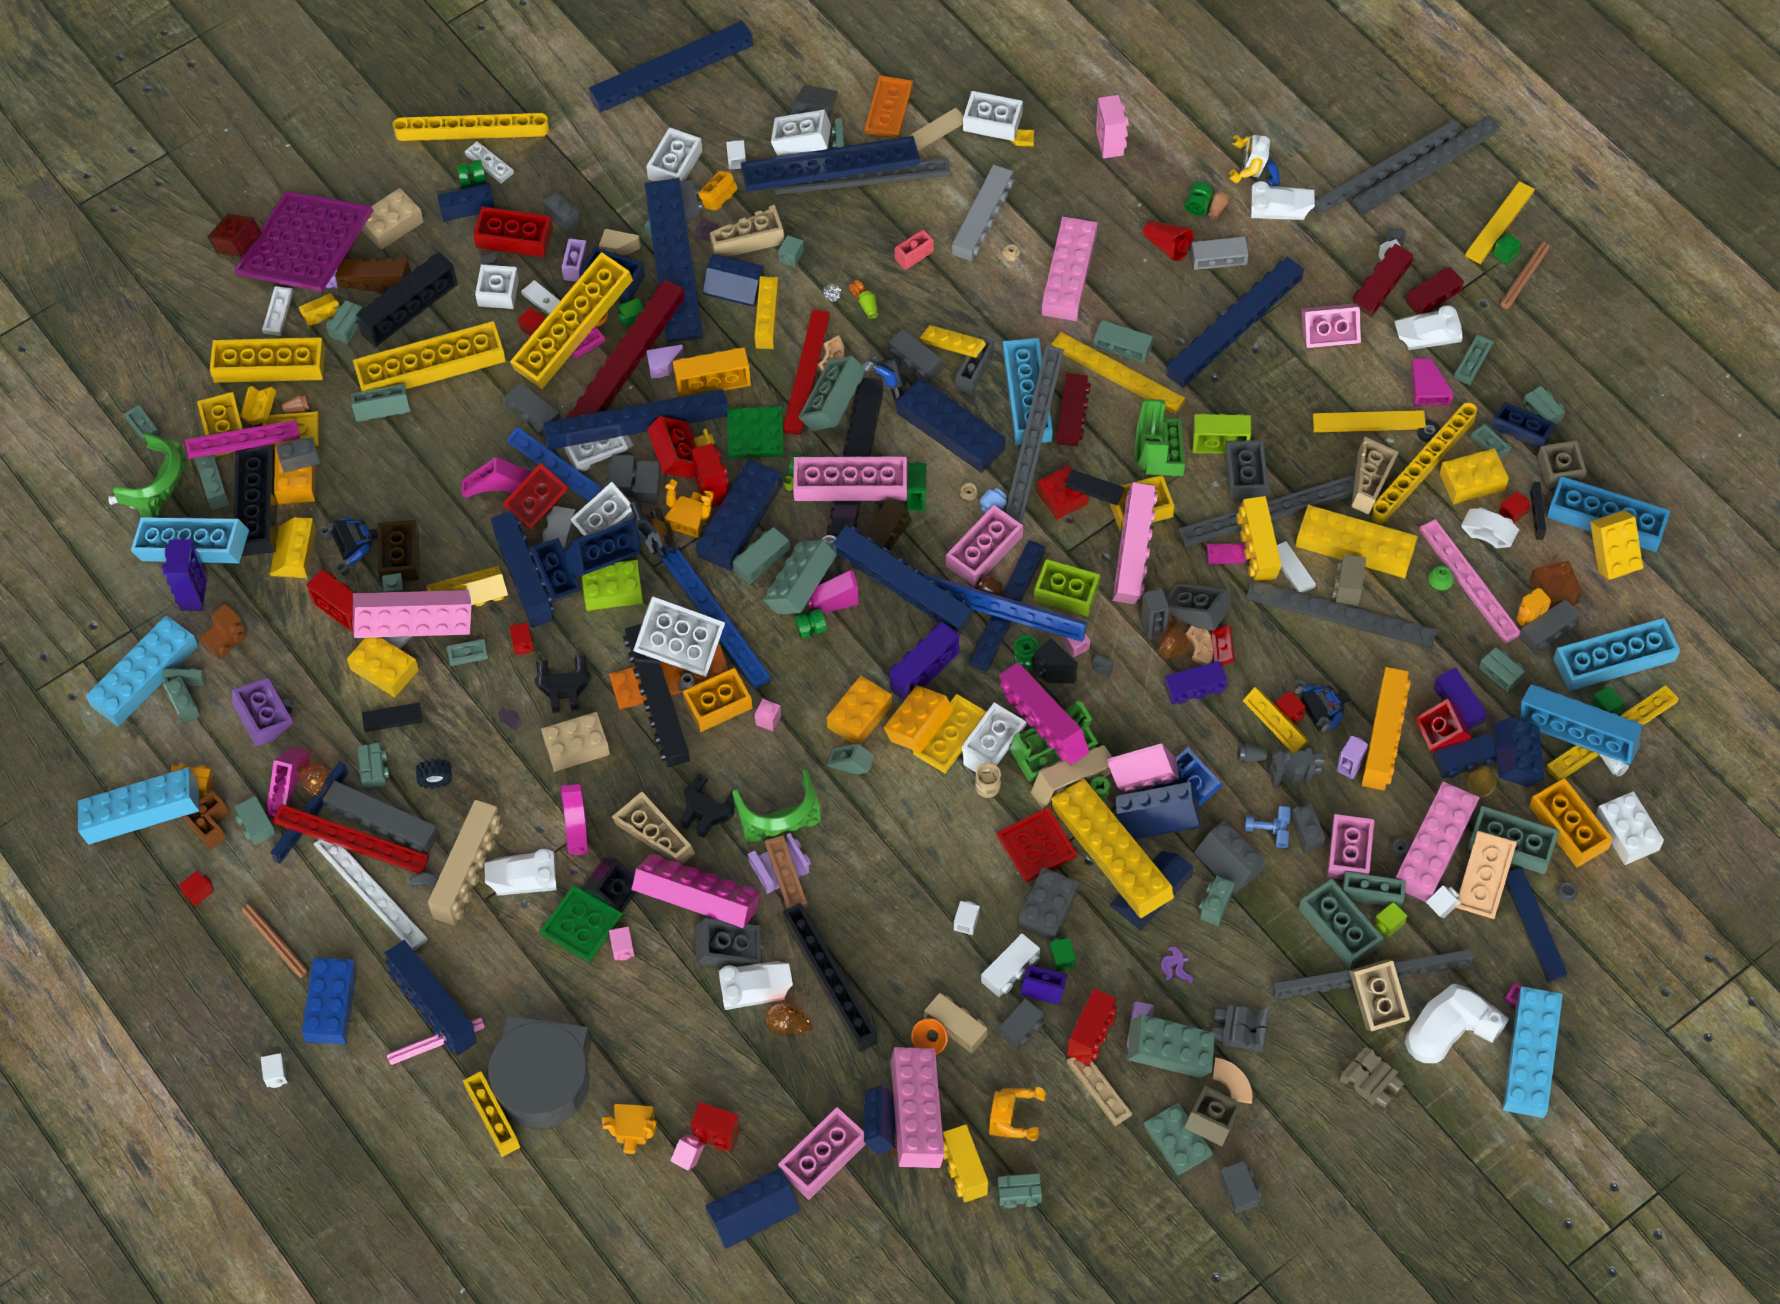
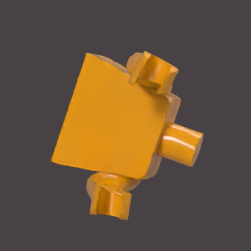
(686, 513)
(1003, 1113)
(631, 1125)

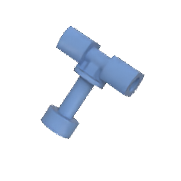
(1278, 826)

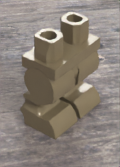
(1374, 1081)

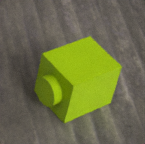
(1390, 920)

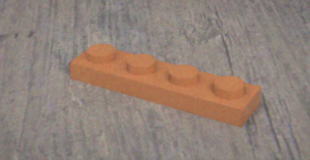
(785, 872)

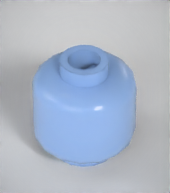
(993, 497)

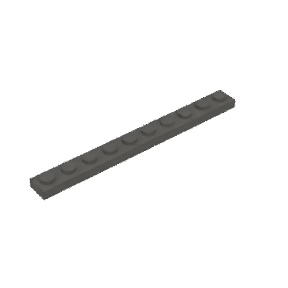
(1426, 165)
(1386, 167)
(926, 169)
(1034, 432)
(1277, 507)
(1341, 614)
(1343, 979)

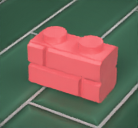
(914, 249)

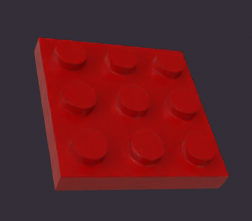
(1036, 844)

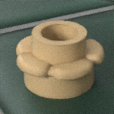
(1011, 256)
(968, 487)

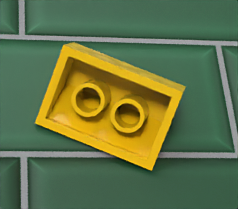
(294, 548)

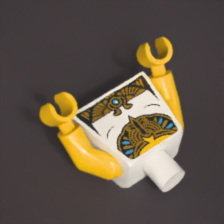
(1255, 156)

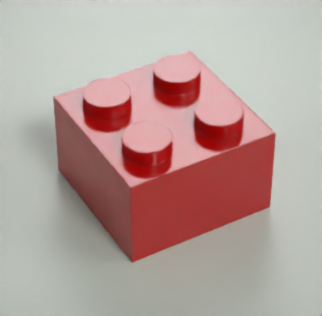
(1056, 497)
(1443, 726)
(715, 1126)

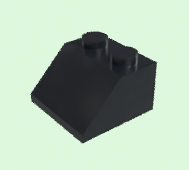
(1054, 664)
(611, 884)

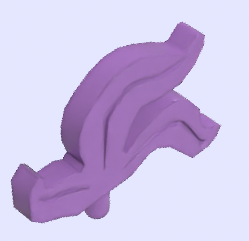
(1177, 959)

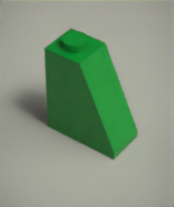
(916, 486)

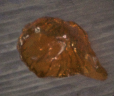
(1174, 643)
(312, 778)
(786, 1020)

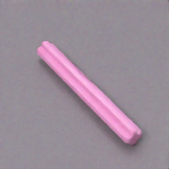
(425, 1045)

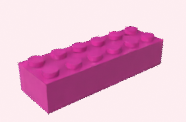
(1044, 714)
(696, 890)

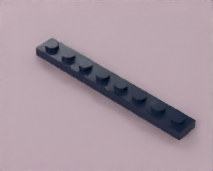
(1014, 590)

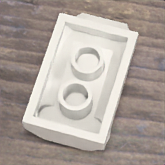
(1280, 202)
(1430, 328)
(585, 454)
(991, 737)
(522, 873)
(754, 984)

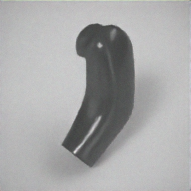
(424, 879)

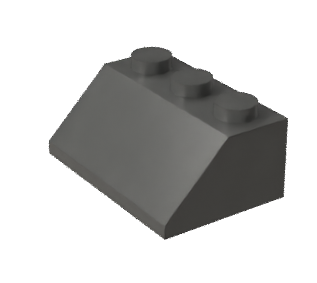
(1230, 856)

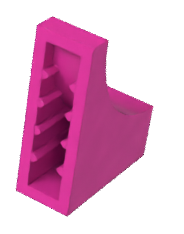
(494, 476)
(285, 778)
(575, 819)

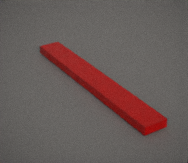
(806, 370)
(351, 839)

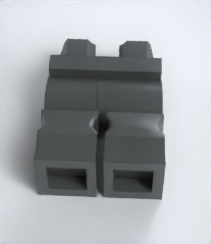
(1295, 767)
(1237, 1028)

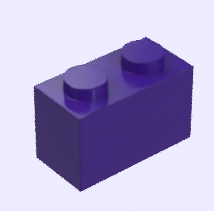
(1043, 984)

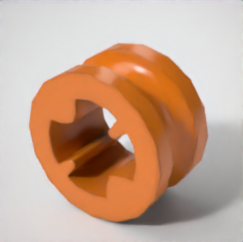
(856, 288)

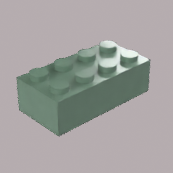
(832, 393)
(799, 577)
(1533, 840)
(1340, 924)
(1171, 1046)

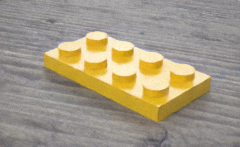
(949, 739)

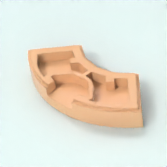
(834, 350)
(1202, 645)
(1233, 1079)

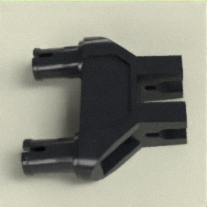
(653, 529)
(563, 685)
(705, 808)

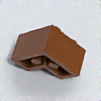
(224, 633)
(205, 821)

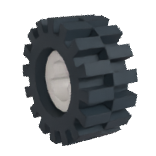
(433, 773)

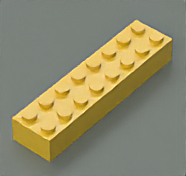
(571, 320)
(432, 359)
(1112, 848)

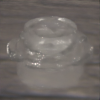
(832, 297)

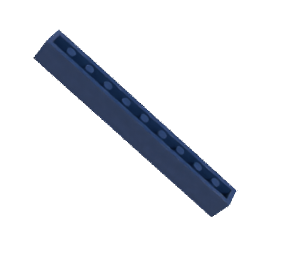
(670, 66)
(1234, 322)
(633, 419)

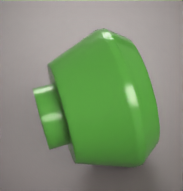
(1441, 578)

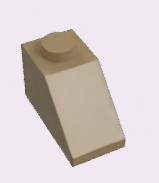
(619, 242)

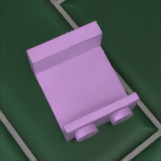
(764, 870)

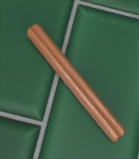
(1525, 275)
(276, 942)

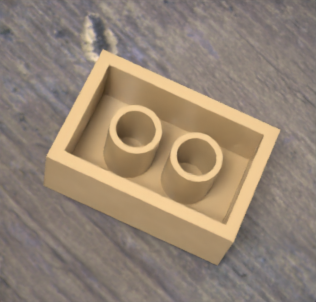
(392, 219)
(575, 741)
(1379, 995)

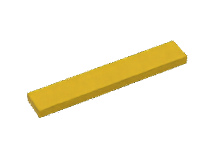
(1499, 222)
(1368, 421)

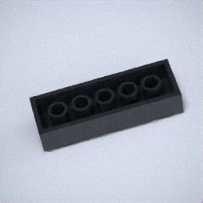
(406, 299)
(255, 498)

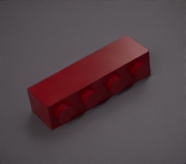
(1383, 279)
(1072, 409)

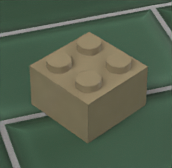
(1561, 460)
(1349, 580)
(1213, 1116)

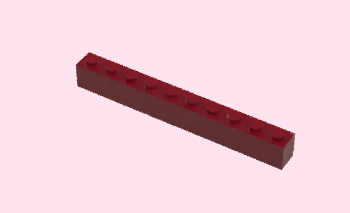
(630, 350)

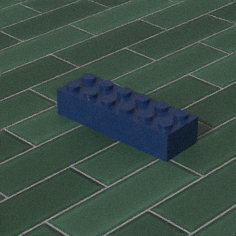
(950, 425)
(739, 514)
(523, 569)
(430, 998)

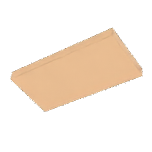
(1486, 874)

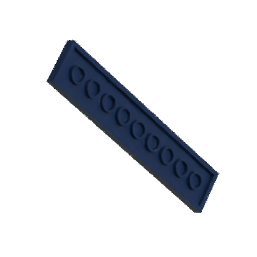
(830, 163)
(673, 255)

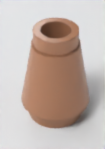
(1217, 205)
(297, 405)

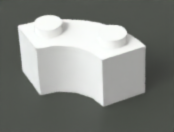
(1490, 527)

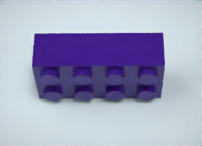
(185, 574)
(924, 661)

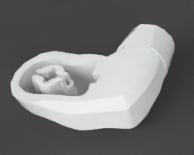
(1447, 1019)

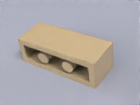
(958, 1022)

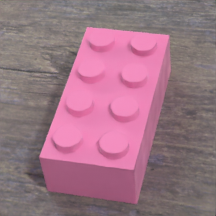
(984, 545)
(822, 1153)

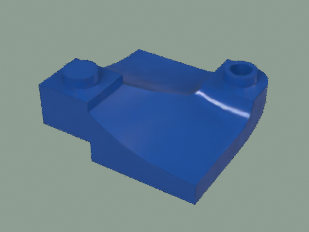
(1194, 770)

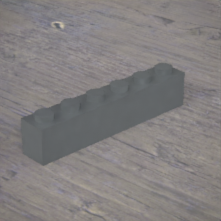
(380, 817)

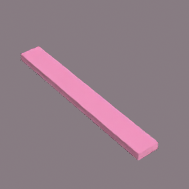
(1470, 581)

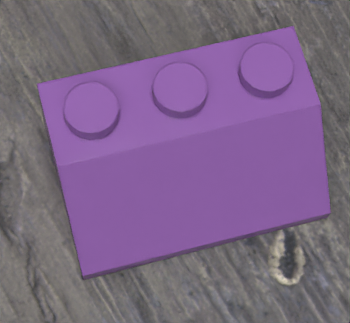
(261, 711)

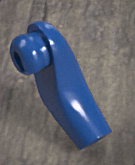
(1273, 172)

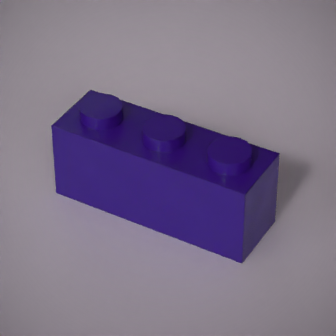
(1195, 682)
(1454, 687)

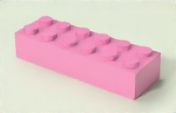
(1069, 268)
(850, 478)
(1134, 543)
(411, 613)
(1437, 841)
(917, 1107)

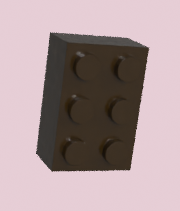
(398, 549)

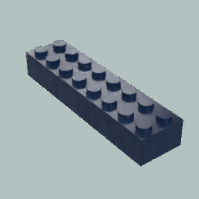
(902, 580)

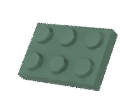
(1178, 1145)

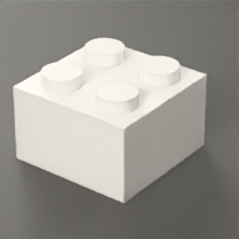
(497, 286)

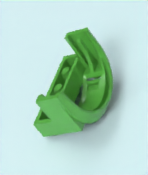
(1161, 456)
(153, 498)
(1034, 753)
(772, 824)

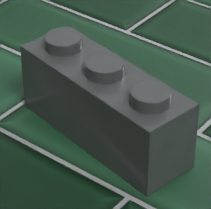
(915, 356)
(974, 368)
(530, 407)
(1154, 614)
(1550, 626)

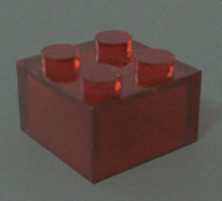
(234, 235)

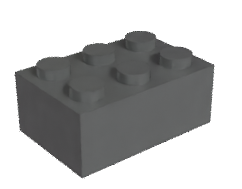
(1246, 469)
(1048, 904)

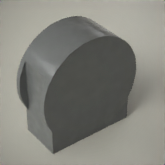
(540, 1071)

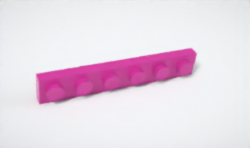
(242, 439)

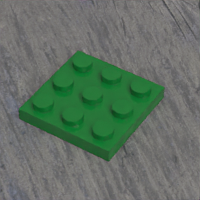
(755, 432)
(581, 924)

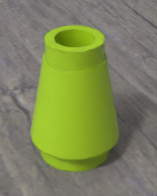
(868, 303)

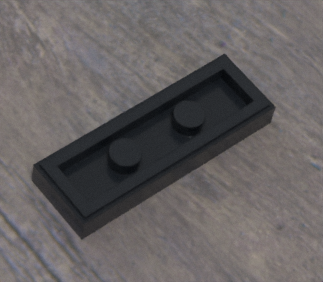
(1094, 487)
(1538, 510)
(392, 717)

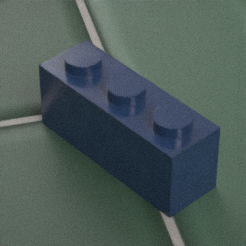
(1466, 756)
(879, 1119)

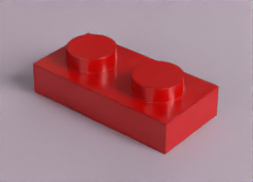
(1223, 645)

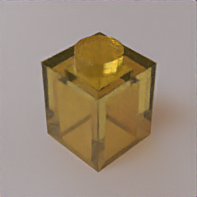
(1481, 782)

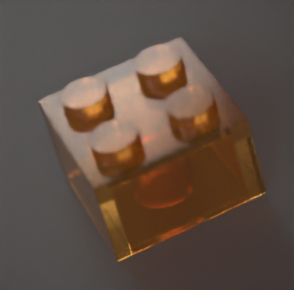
(1557, 583)

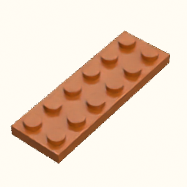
(627, 690)

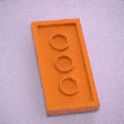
(888, 107)

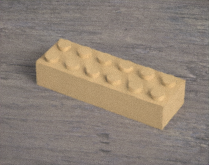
(465, 863)

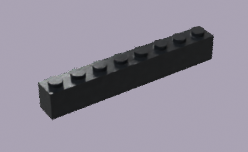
(658, 702)
(830, 977)

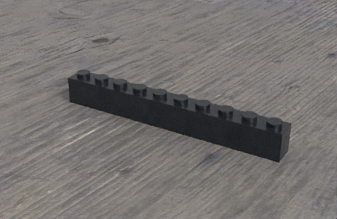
(859, 445)

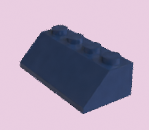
(603, 548)
(1159, 810)
(1174, 869)
(752, 1208)

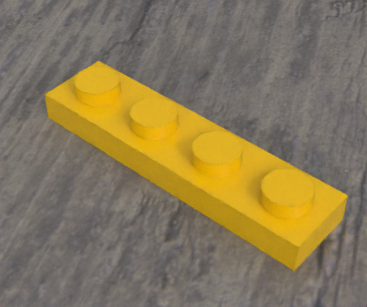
(952, 341)
(1275, 720)

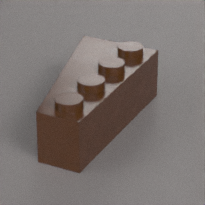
(371, 274)

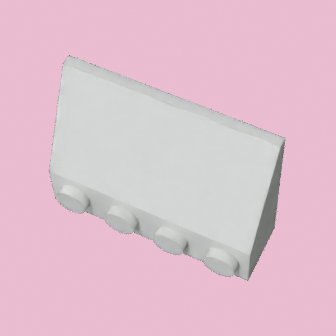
(678, 636)

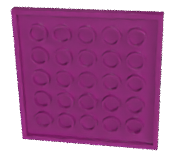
(304, 241)

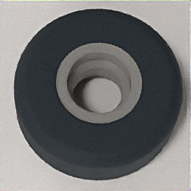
(1424, 435)

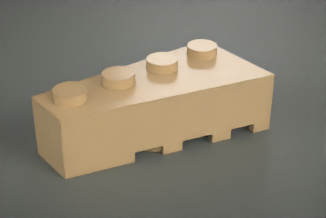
(748, 234)
(1372, 469)
(1062, 775)
(651, 827)

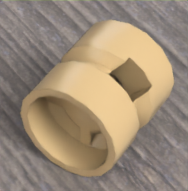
(988, 780)

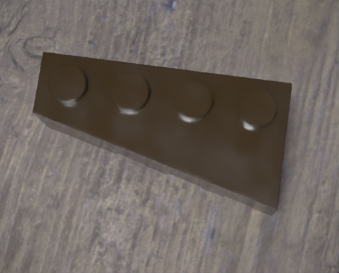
(888, 525)

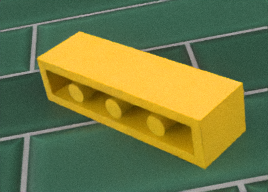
(766, 312)
(491, 1114)

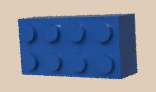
(329, 1001)

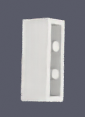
(1010, 965)

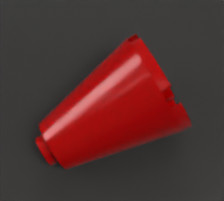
(1169, 238)

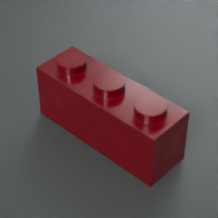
(1434, 291)

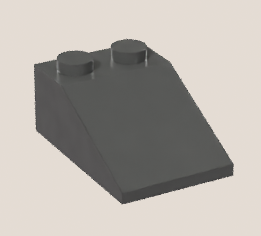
(814, 99)
(1198, 605)
(727, 944)

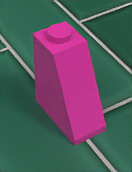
(1429, 385)
(835, 593)

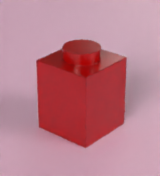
(530, 321)
(1514, 507)
(521, 638)
(1291, 707)
(196, 887)

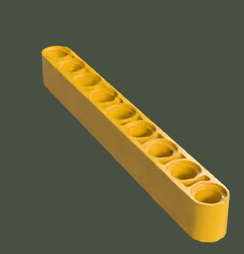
(471, 127)
(1420, 469)

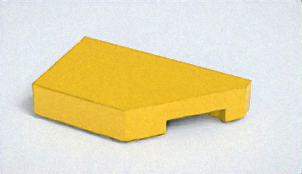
(1024, 138)

